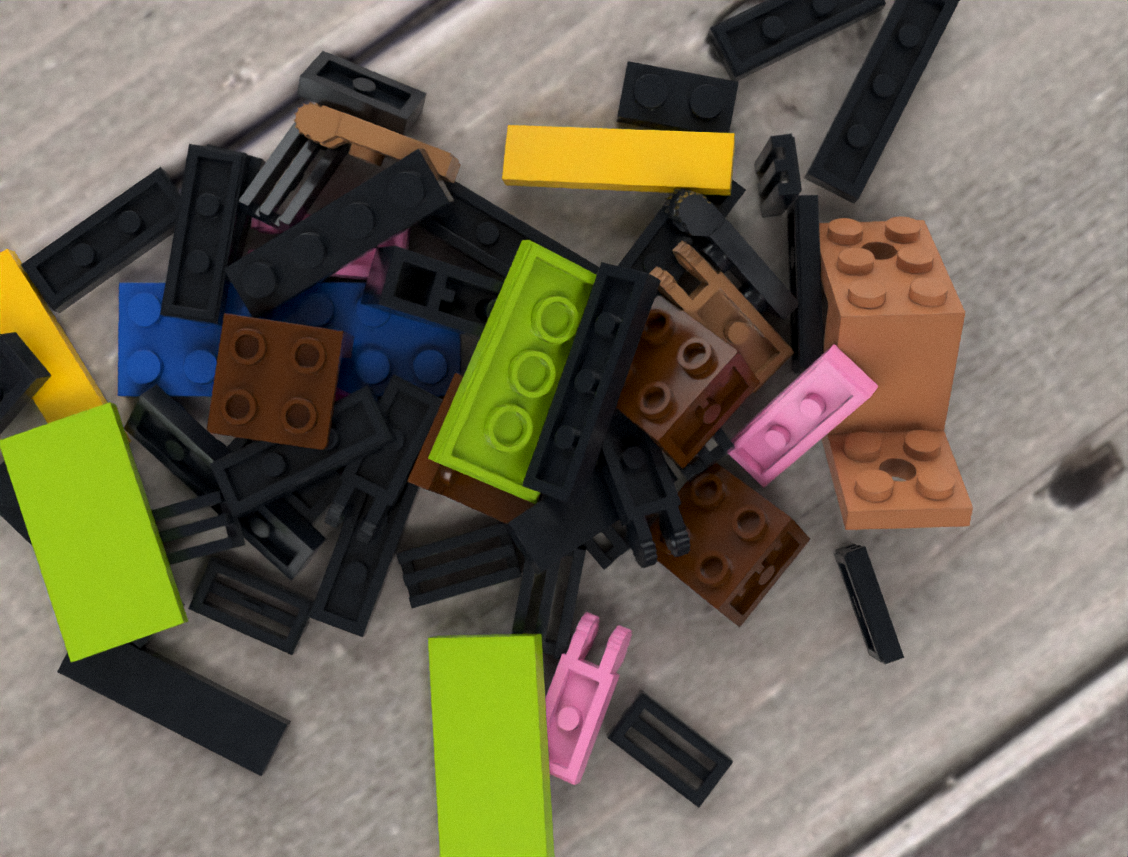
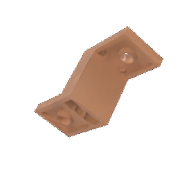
(903, 328)

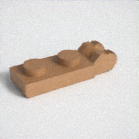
(367, 140)
(725, 313)

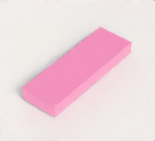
(801, 415)

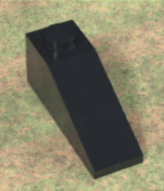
(430, 291)

